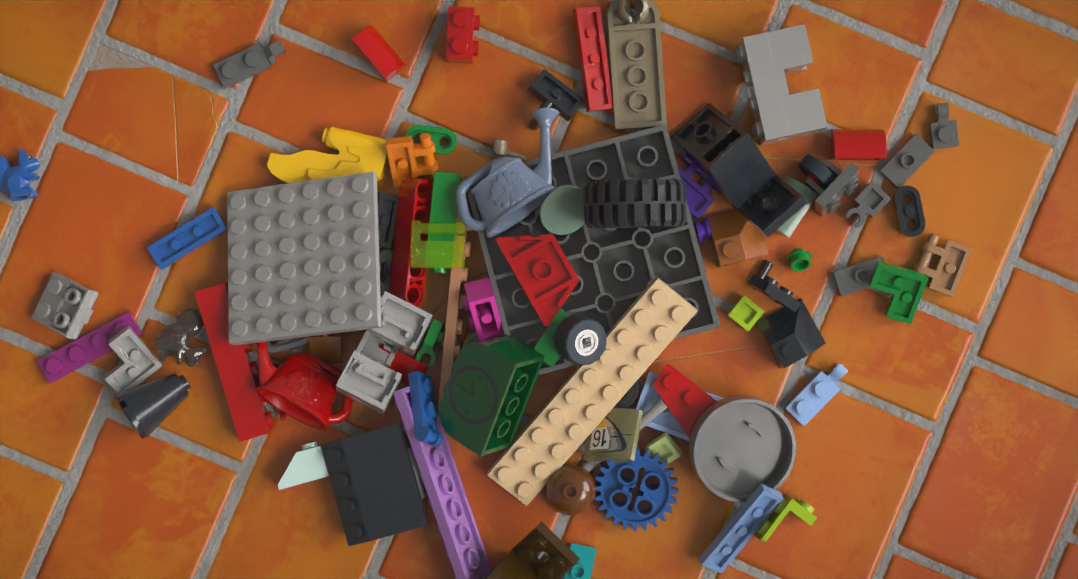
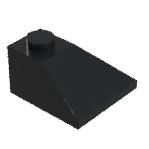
(790, 334)

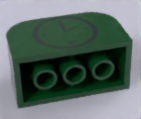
(489, 393)

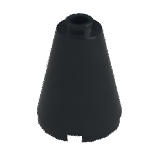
(153, 402)

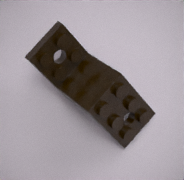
(529, 561)

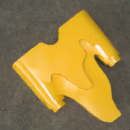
(356, 155)

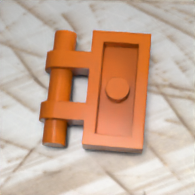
(403, 155)

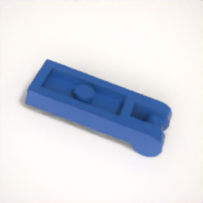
(424, 409)

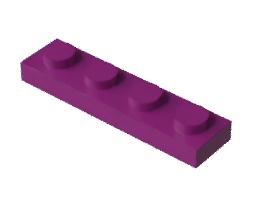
(85, 349)

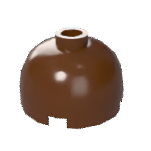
(570, 490)

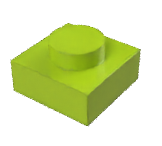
(745, 313)

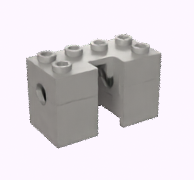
(765, 63)
(367, 371)

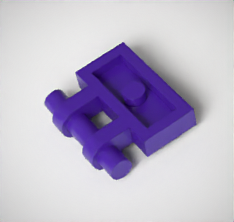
(696, 196)

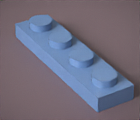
(741, 528)

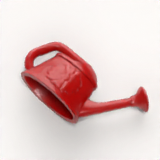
(301, 388)

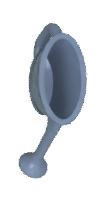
(507, 187)

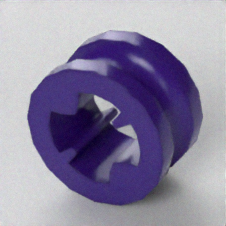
(703, 230)

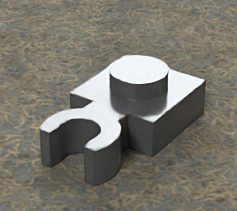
(869, 202)

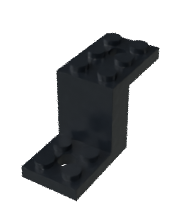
(738, 169)

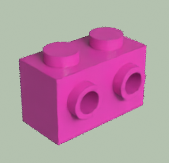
(483, 308)

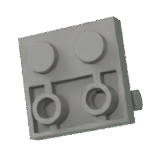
(65, 306)

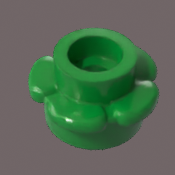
(799, 260)

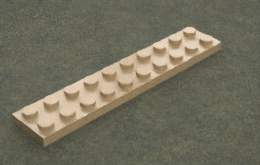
(592, 391)

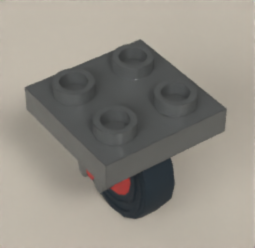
(828, 182)

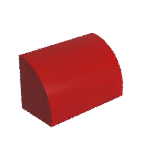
(378, 52)
(858, 145)

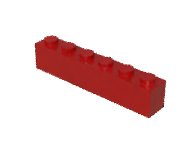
(234, 366)

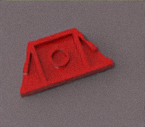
(541, 271)

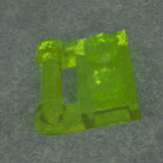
(438, 253)

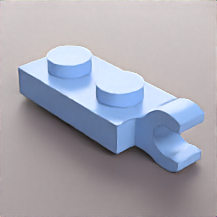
(815, 394)

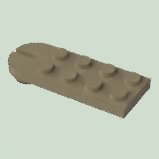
(636, 65)

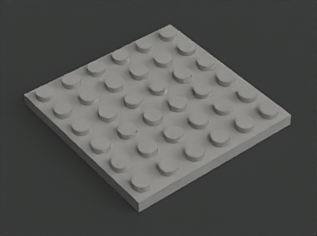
(303, 259)

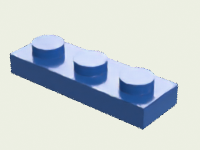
(187, 238)

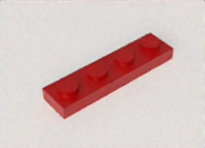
(593, 59)

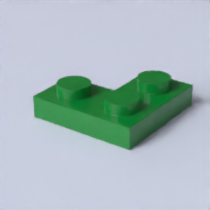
(905, 287)

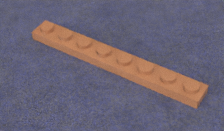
(454, 325)

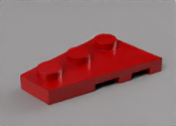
(682, 397)

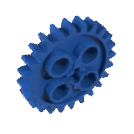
(659, 495)

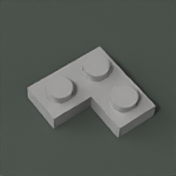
(137, 361)

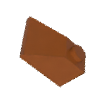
(735, 238)

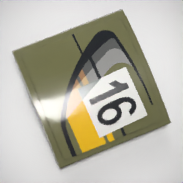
(615, 437)

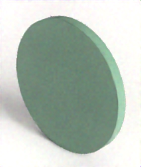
(563, 210)

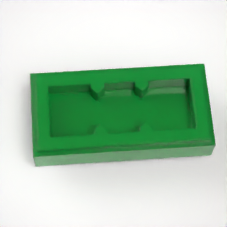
(546, 343)

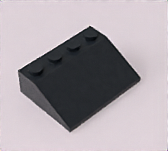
(374, 484)

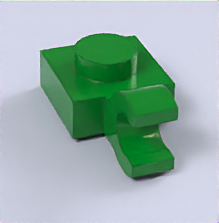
(435, 335)

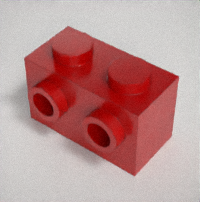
(460, 35)

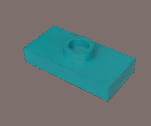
(584, 566)

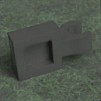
(943, 132)

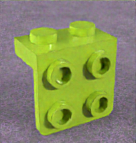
(798, 507)

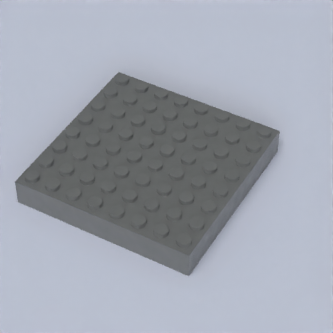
(609, 262)

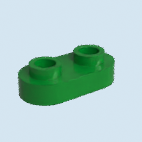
(436, 135)

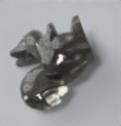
(175, 338)

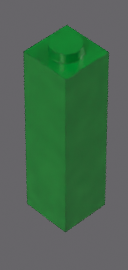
(444, 206)

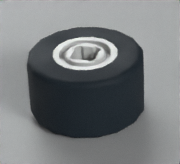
(580, 340)

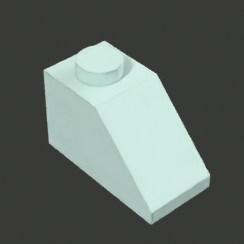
(305, 466)

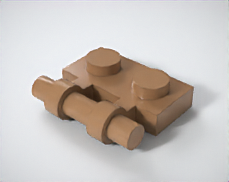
(949, 267)

